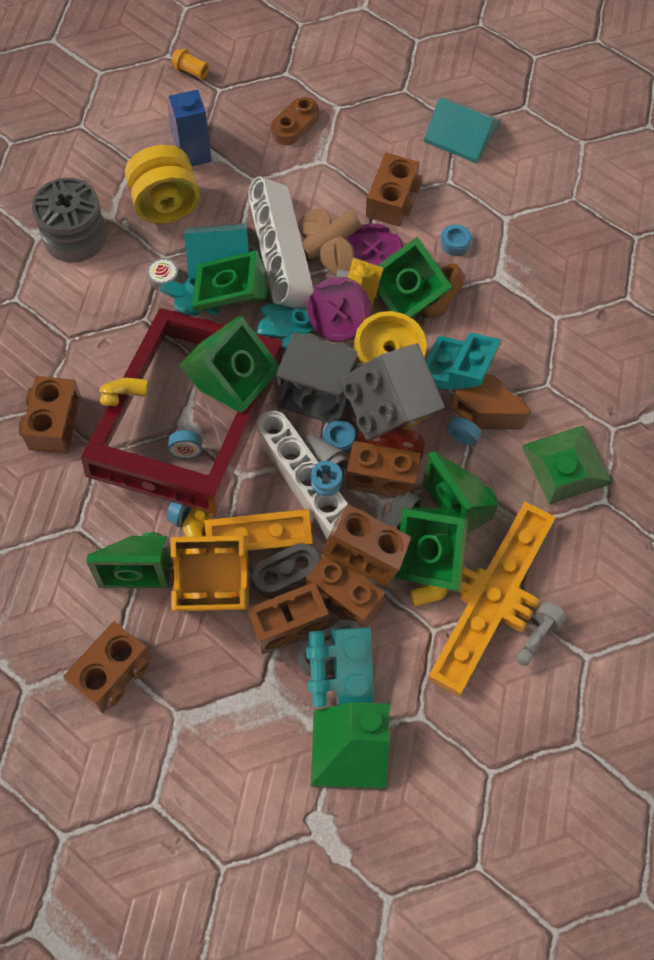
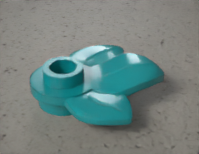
(183, 296)
(283, 322)

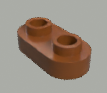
(299, 117)
(456, 278)

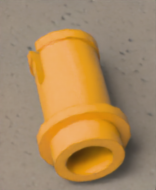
(184, 61)

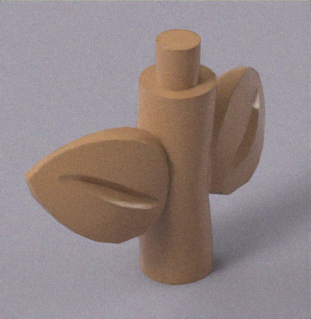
(329, 238)

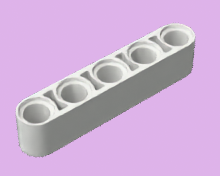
(280, 243)
(299, 469)

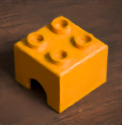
(210, 573)

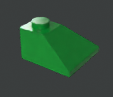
(411, 280)
(230, 282)
(231, 365)
(566, 464)
(459, 491)
(435, 547)
(132, 562)
(351, 746)

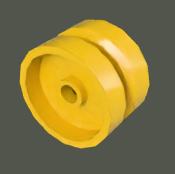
(162, 184)
(386, 333)

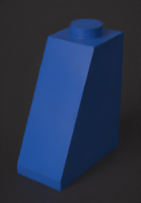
(190, 126)

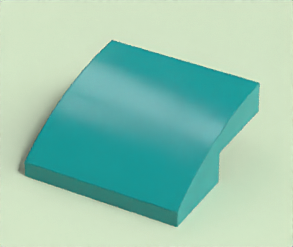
(461, 363)

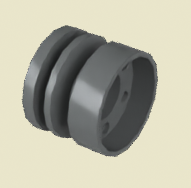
(69, 219)

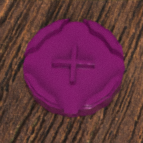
(374, 243)
(338, 308)

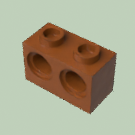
(393, 188)
(57, 414)
(382, 470)
(366, 545)
(347, 592)
(288, 617)
(100, 662)

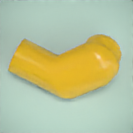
(122, 386)
(194, 523)
(426, 595)

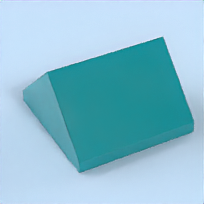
(460, 129)
(213, 243)

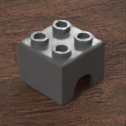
(313, 377)
(392, 391)

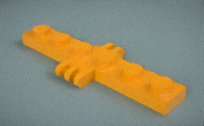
(491, 599)

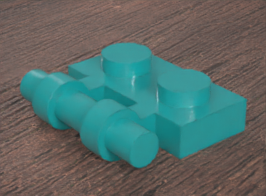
(351, 666)

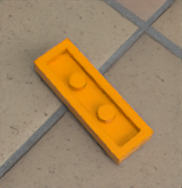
(265, 530)

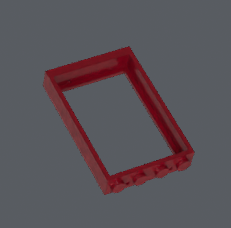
(157, 477)

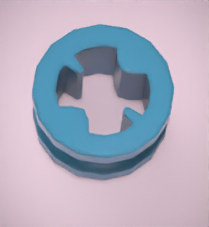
(335, 474)

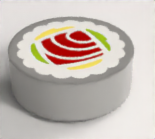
(161, 271)

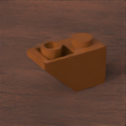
(491, 406)

